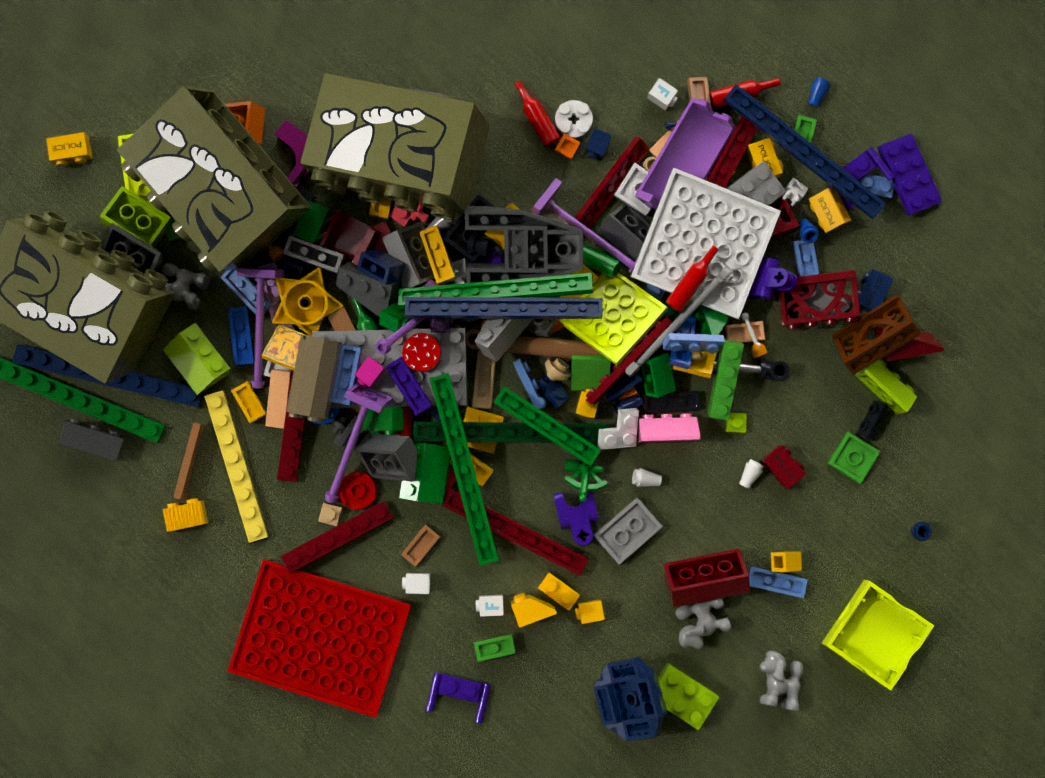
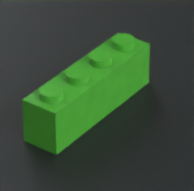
(725, 379)

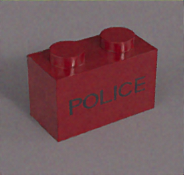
(783, 466)

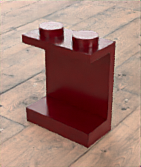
(349, 236)

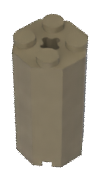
(313, 378)

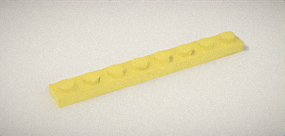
(236, 466)

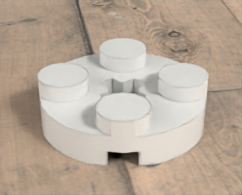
(581, 111)

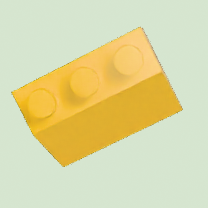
(530, 609)

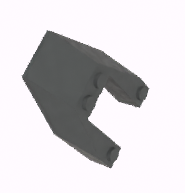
(531, 244)

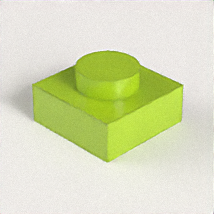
(736, 423)

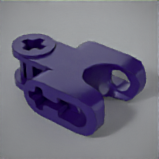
(771, 278)
(577, 517)

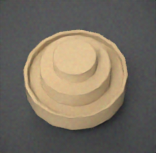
(557, 369)

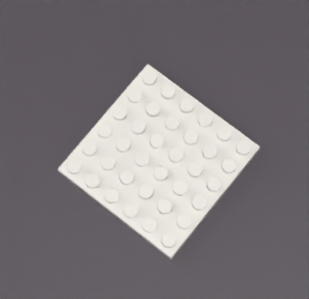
(688, 223)

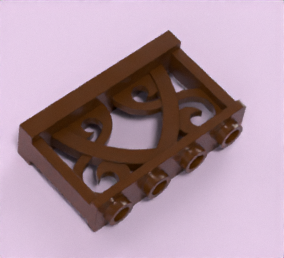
(869, 351)

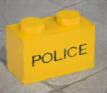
(69, 149)
(765, 151)
(829, 210)

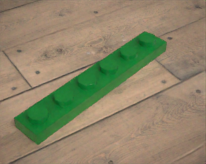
(547, 426)

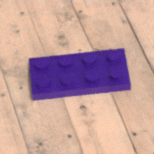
(911, 174)

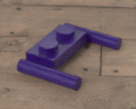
(863, 165)
(460, 689)

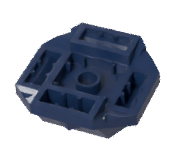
(631, 699)

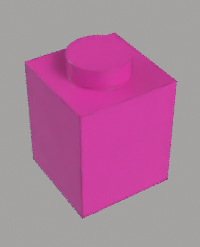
(370, 372)

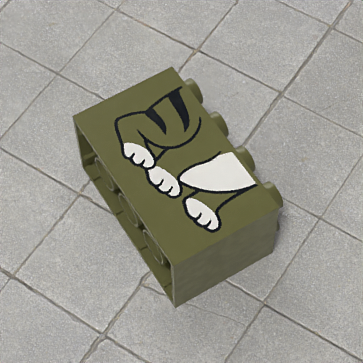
(395, 145)
(212, 179)
(78, 296)

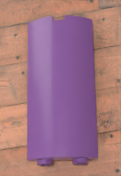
(690, 148)

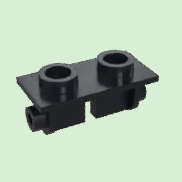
(877, 412)

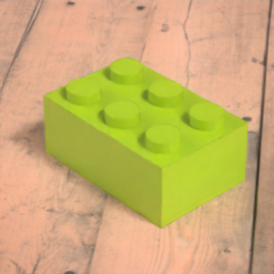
(686, 696)

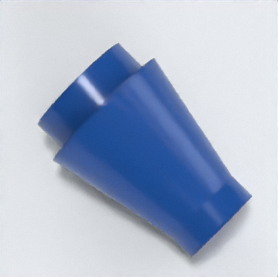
(818, 91)
(808, 231)

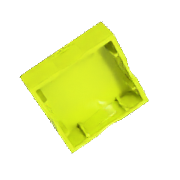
(877, 634)

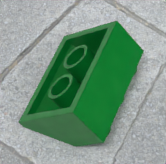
(430, 474)

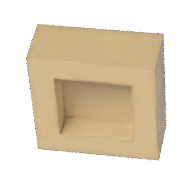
(330, 514)

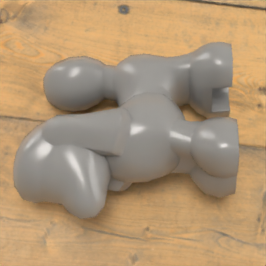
(183, 282)
(706, 625)
(777, 684)

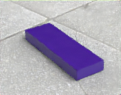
(409, 386)

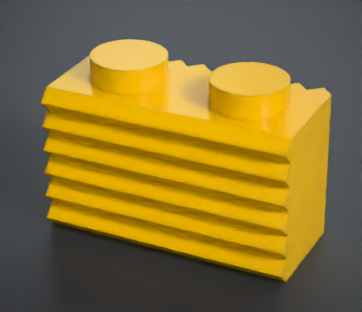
(186, 515)

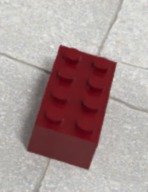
(706, 577)

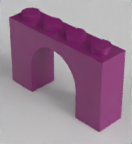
(296, 141)

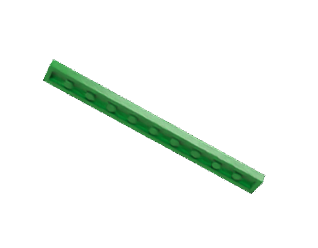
(515, 288)
(81, 401)
(463, 469)

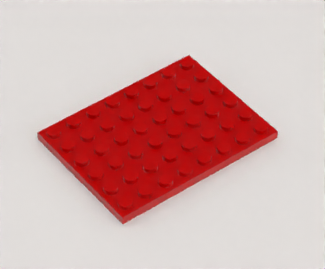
(319, 638)

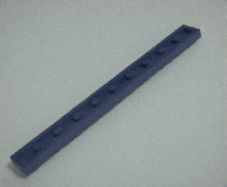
(804, 152)
(503, 308)
(132, 382)

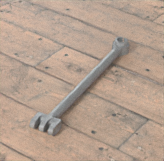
(725, 275)

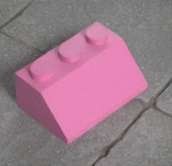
(668, 428)

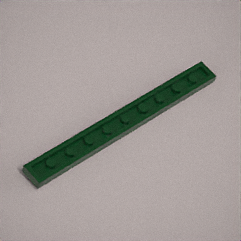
(501, 431)

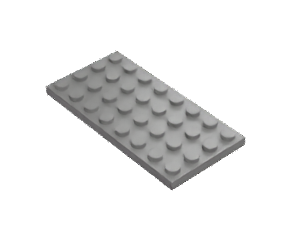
(452, 361)

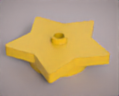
(309, 288)

